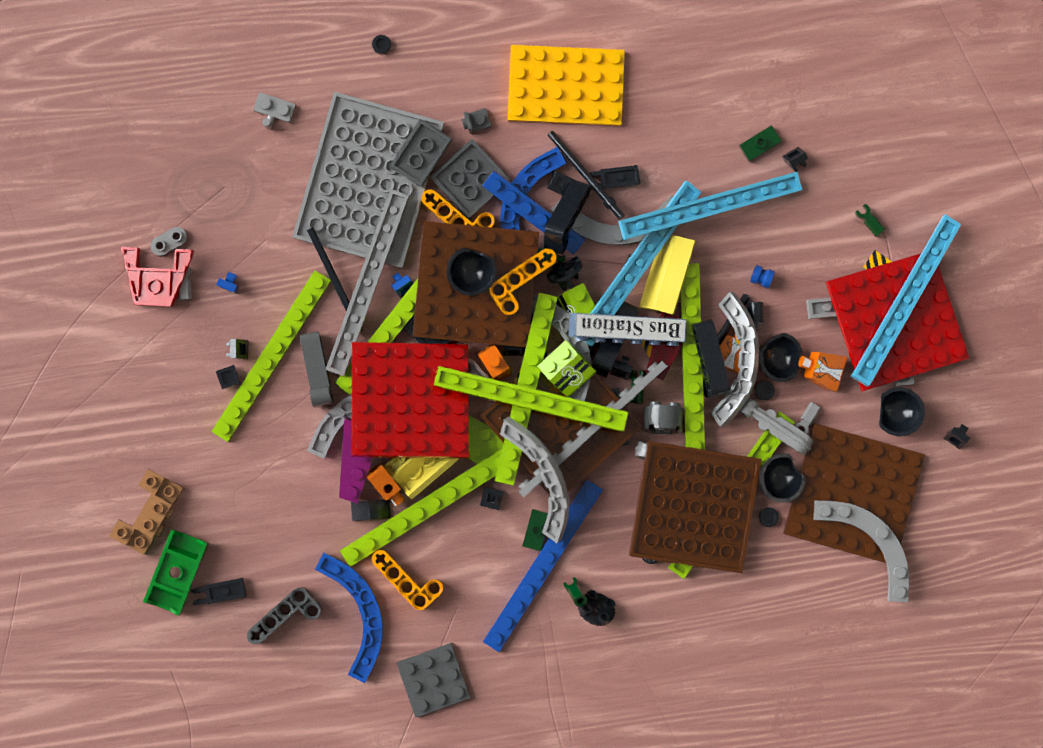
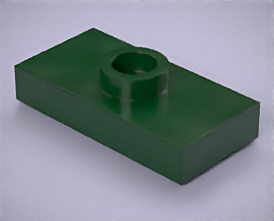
(760, 143)
(534, 536)

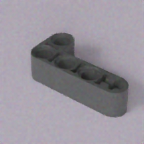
(315, 364)
(280, 618)

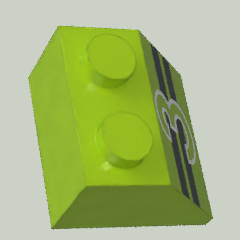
(576, 300)
(567, 368)

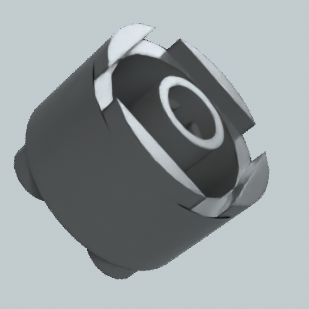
(663, 418)

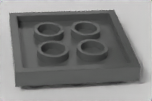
(463, 178)
(433, 680)

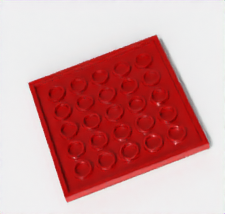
(927, 338)
(400, 409)

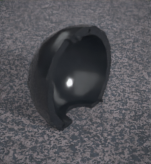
(471, 271)
(780, 357)
(901, 411)
(780, 478)

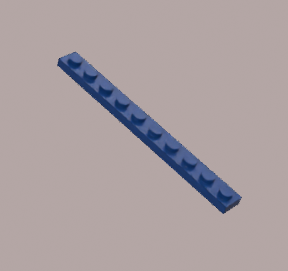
(541, 568)

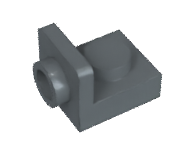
(476, 121)

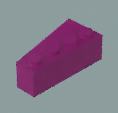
(352, 468)

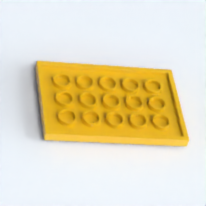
(566, 85)

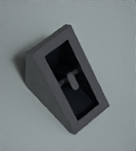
(370, 510)

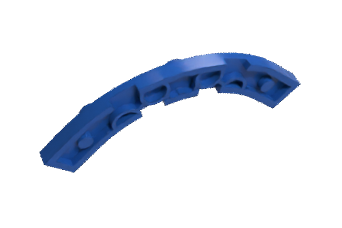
(527, 179)
(368, 608)

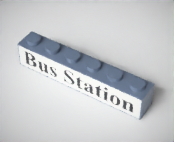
(627, 327)

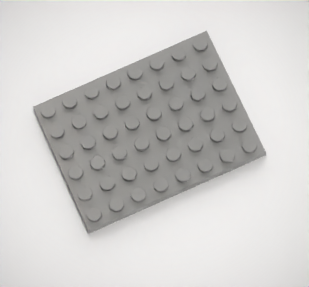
(354, 178)

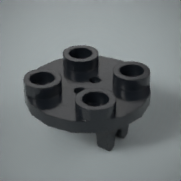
(564, 272)
(598, 609)

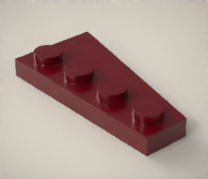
(663, 351)

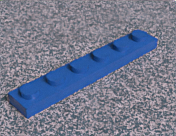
(526, 207)

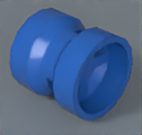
(762, 276)

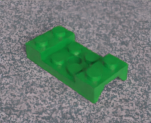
(181, 552)

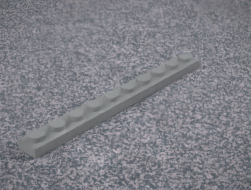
(367, 282)
(569, 447)

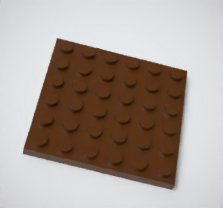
(476, 318)
(557, 430)
(856, 473)
(694, 507)

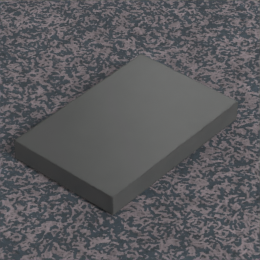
(420, 153)

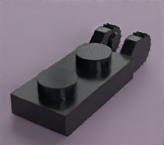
(617, 177)
(221, 591)

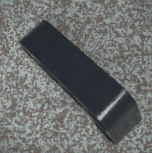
(565, 215)
(608, 351)
(711, 359)

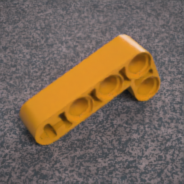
(454, 213)
(524, 277)
(403, 577)

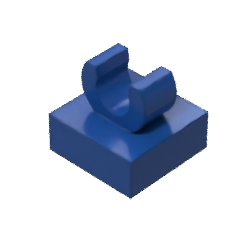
(228, 283)
(402, 284)

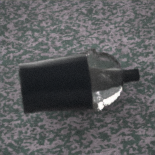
(756, 312)

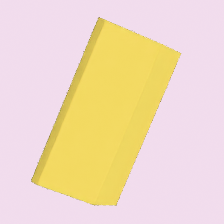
(667, 275)
(417, 473)

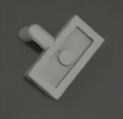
(274, 109)

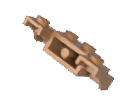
(152, 516)

